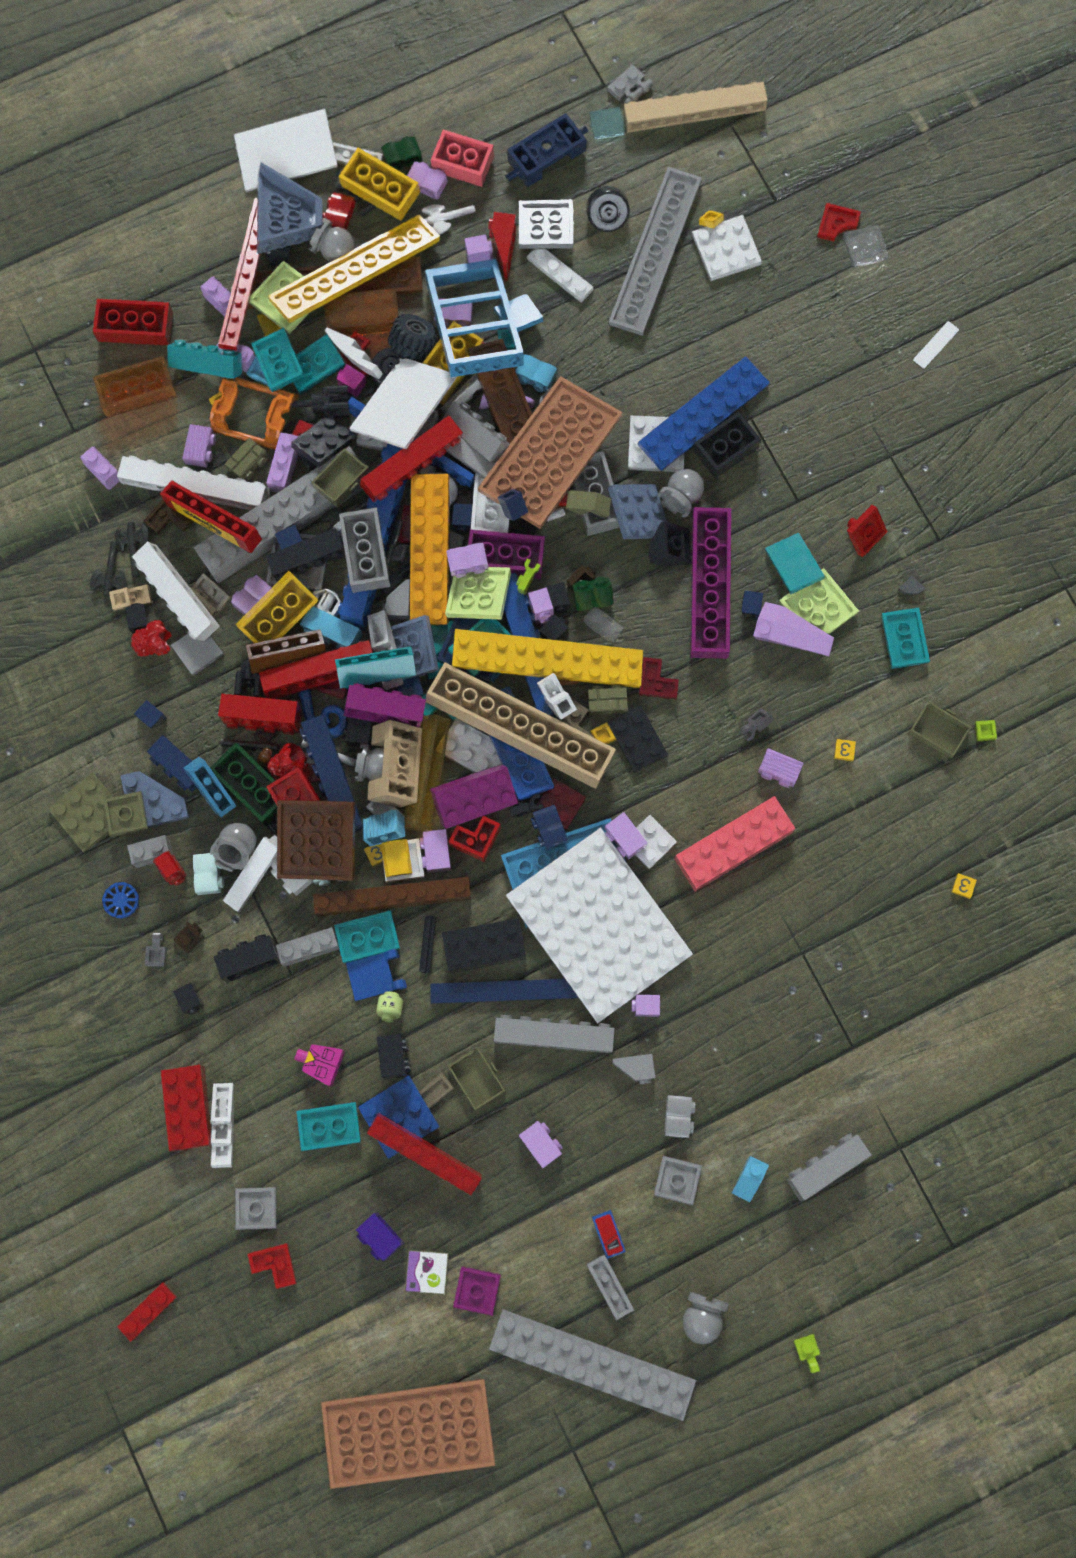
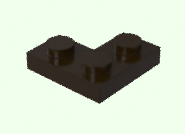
(162, 515)

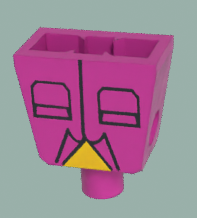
(321, 1062)

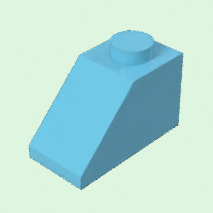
(750, 1178)

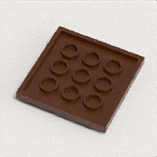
(316, 840)

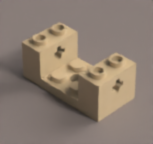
(398, 783)

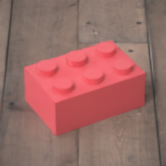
(463, 157)

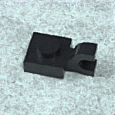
(525, 808)

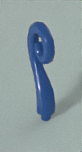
(307, 707)

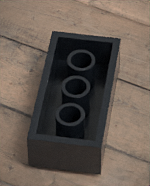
(484, 945)

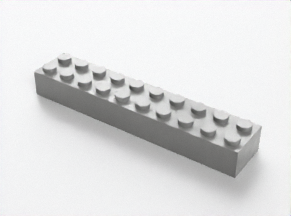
(294, 505)

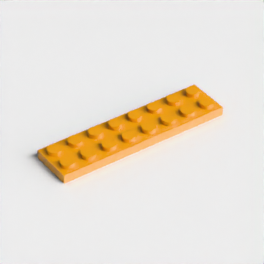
(428, 547)

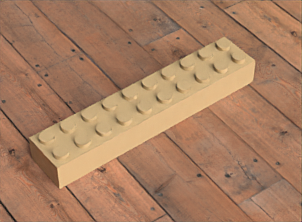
(520, 725)

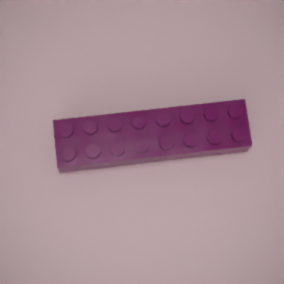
(710, 583)

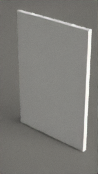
(289, 147)
(403, 403)

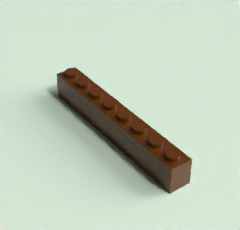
(392, 897)

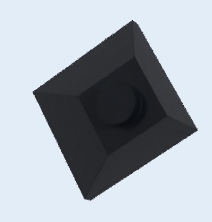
(670, 545)

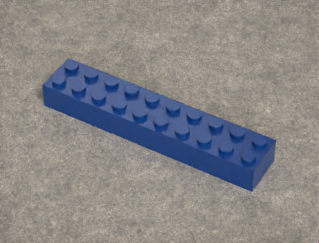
(359, 604)

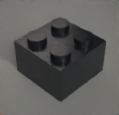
(392, 1056)

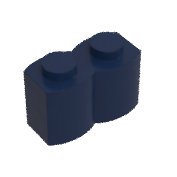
(550, 828)

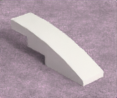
(353, 352)
(382, 640)
(222, 1125)

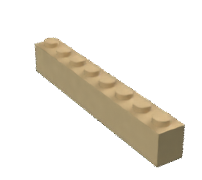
(695, 106)

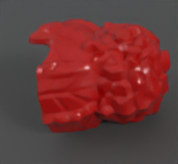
(151, 639)
(286, 760)

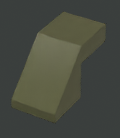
(584, 502)

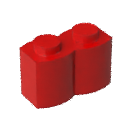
(339, 210)
(170, 868)

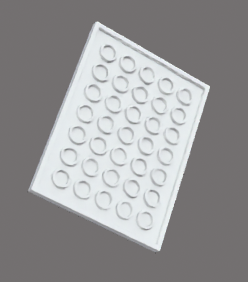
(599, 925)

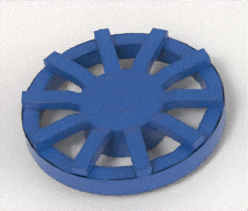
(120, 900)

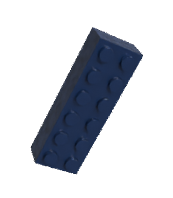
(327, 763)

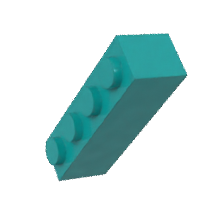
(204, 359)
(375, 667)

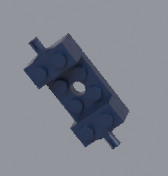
(529, 156)

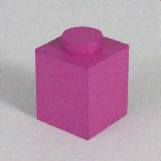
(352, 378)

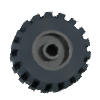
(412, 337)

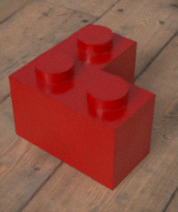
(478, 843)

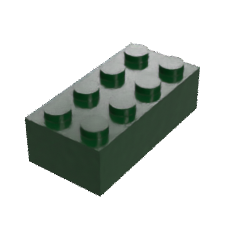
(246, 782)

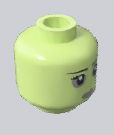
(389, 1006)

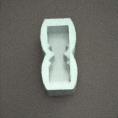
(206, 875)

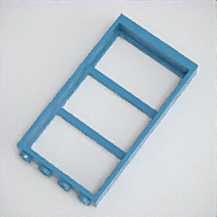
(467, 273)

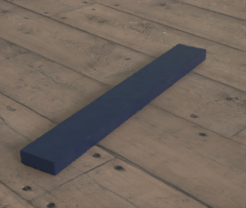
(501, 991)

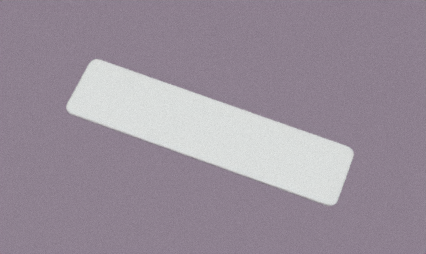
(936, 344)

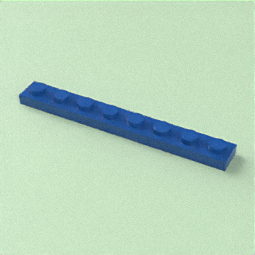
(445, 464)

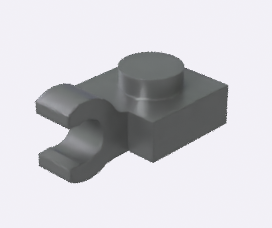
(757, 721)
(155, 954)

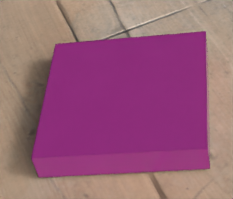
(476, 1290)

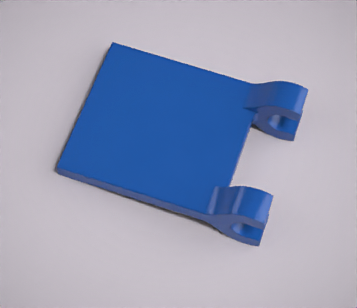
(373, 975)

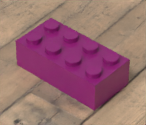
(511, 550)
(382, 706)
(474, 796)

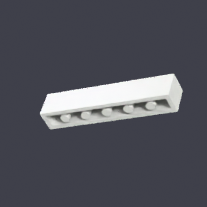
(175, 591)

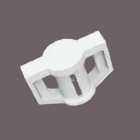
(327, 601)

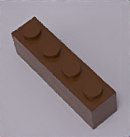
(284, 650)

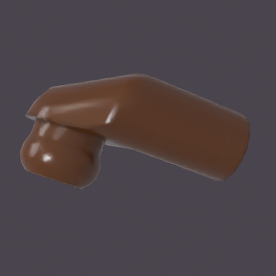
(264, 757)

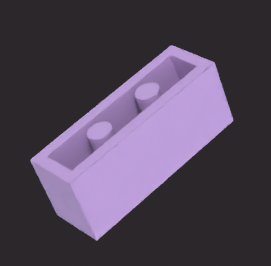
(282, 464)

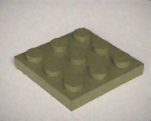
(83, 812)

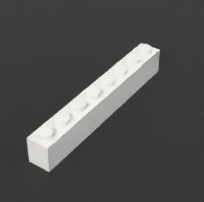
(213, 488)

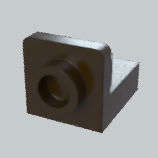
(581, 573)
(189, 937)

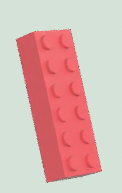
(734, 843)

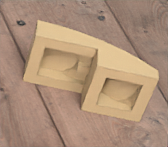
(125, 597)

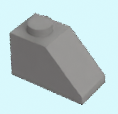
(398, 603)
(638, 1068)

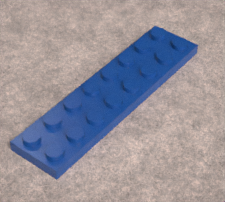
(703, 413)

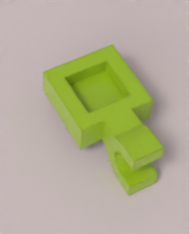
(524, 581)
(808, 1349)

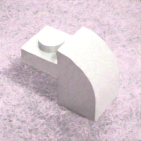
(556, 697)

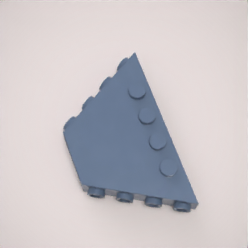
(284, 211)

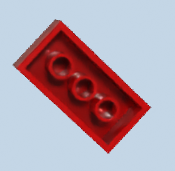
(133, 322)
(260, 714)
(186, 1107)

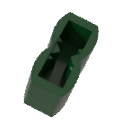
(402, 153)
(593, 593)

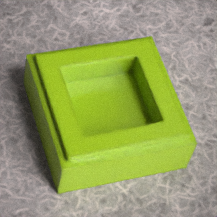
(985, 730)

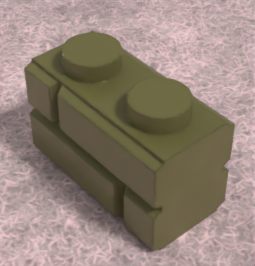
(246, 460)
(608, 700)

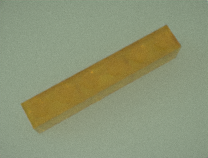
(434, 737)

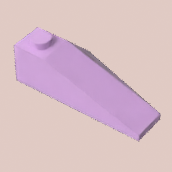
(786, 628)

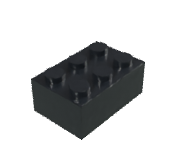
(726, 445)
(247, 958)

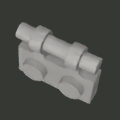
(626, 82)

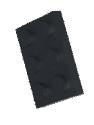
(323, 440)
(637, 739)

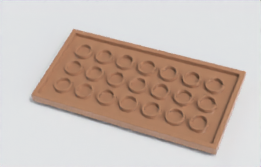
(552, 449)
(407, 1433)

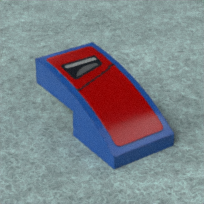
(608, 1234)

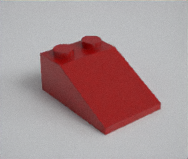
(503, 238)

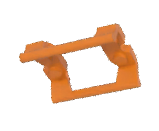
(274, 421)

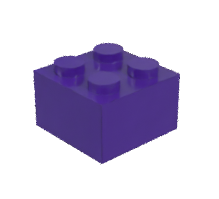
(379, 1237)

